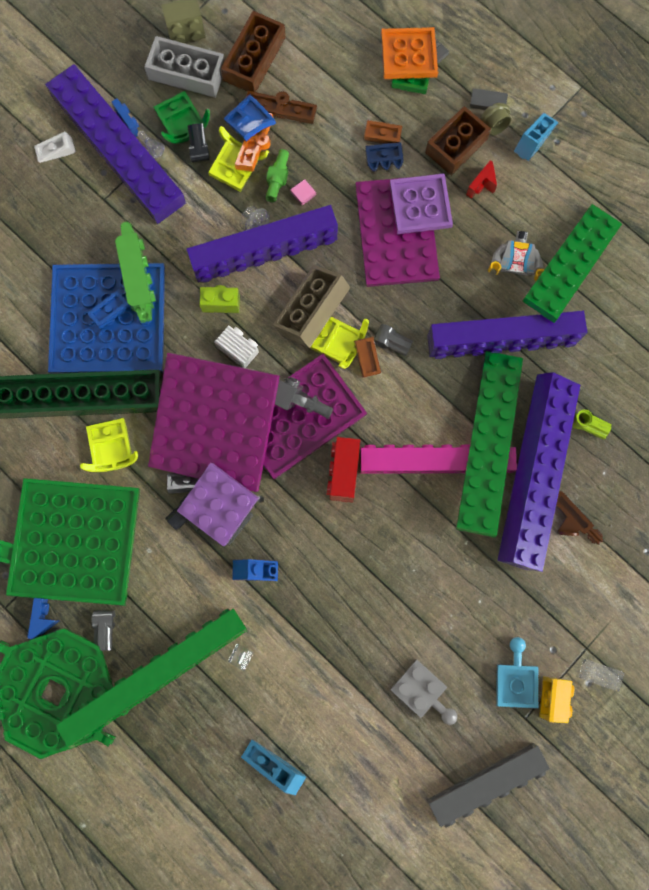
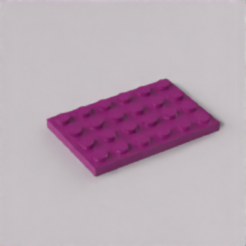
(387, 255)
(296, 432)

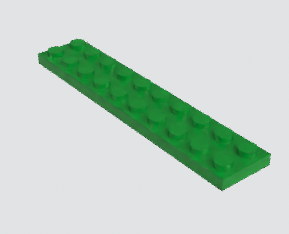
(490, 445)

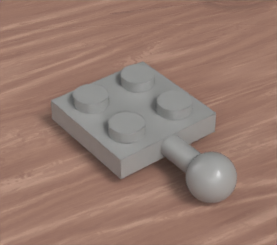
(420, 691)

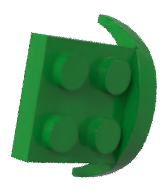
(177, 115)

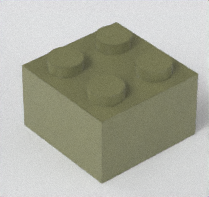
(184, 20)

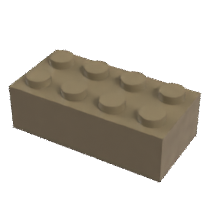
(311, 306)

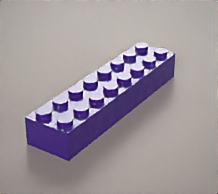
(263, 244)
(505, 334)

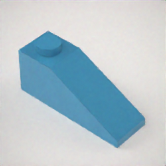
(535, 136)
(273, 768)

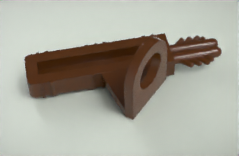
(576, 521)

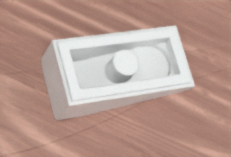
(55, 147)

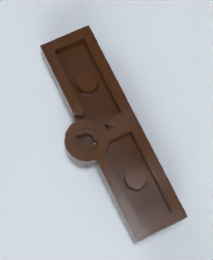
(284, 108)

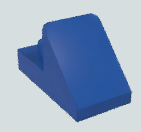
(38, 623)

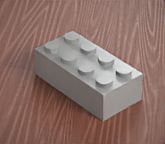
(184, 66)

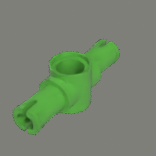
(277, 175)

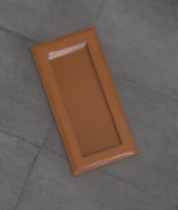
(367, 357)

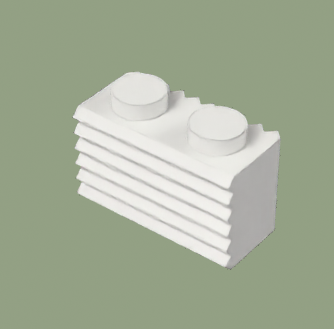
(236, 346)

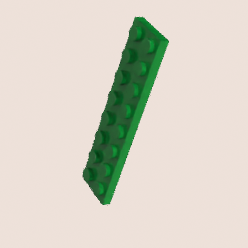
(572, 263)

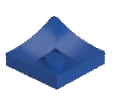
(249, 118)

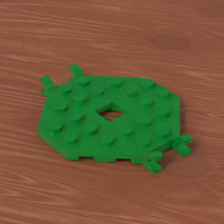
(24, 675)

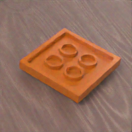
(409, 53)

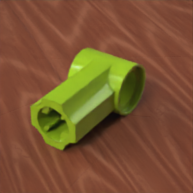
(591, 424)

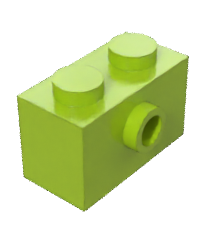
(219, 299)

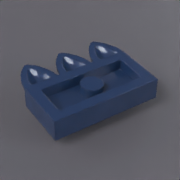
(384, 155)

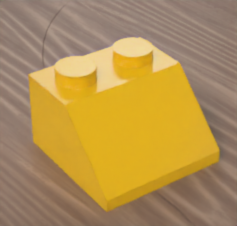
(556, 700)

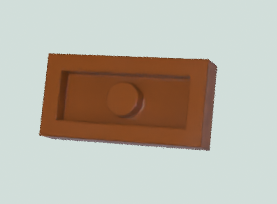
(382, 132)

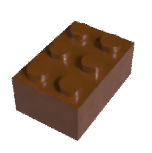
(457, 140)

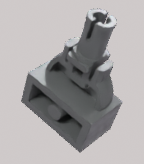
(290, 393)

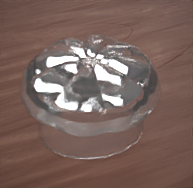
(254, 217)

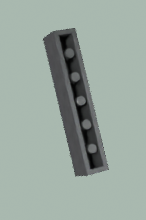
(488, 784)

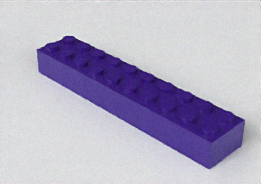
(116, 144)
(539, 472)

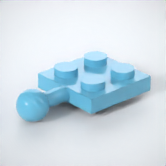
(517, 683)

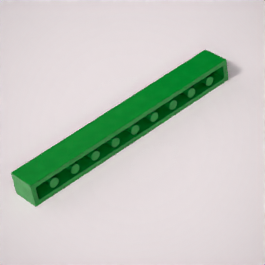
(151, 678)

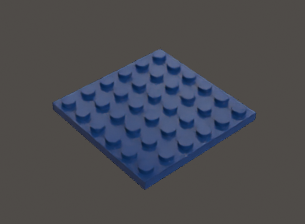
(122, 344)

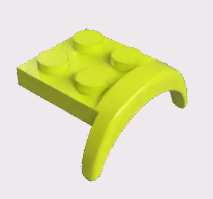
(224, 165)
(337, 341)
(109, 447)

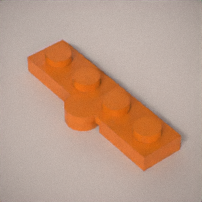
(251, 150)

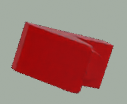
(485, 179)

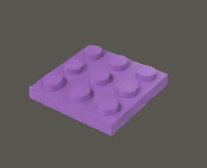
(421, 203)
(218, 504)

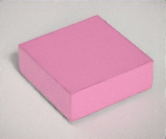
(303, 192)

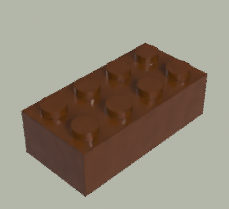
(253, 52)

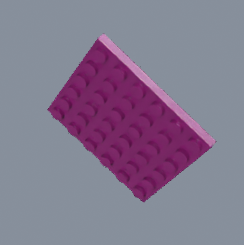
(214, 417)

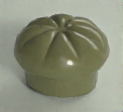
(497, 118)

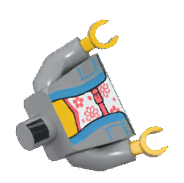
(517, 257)

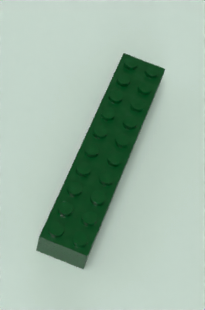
(80, 394)

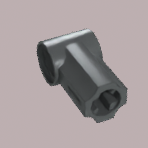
(388, 338)
(103, 628)

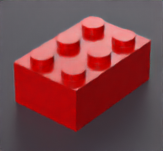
(343, 469)

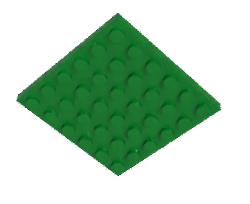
(74, 542)

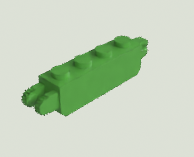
(134, 272)

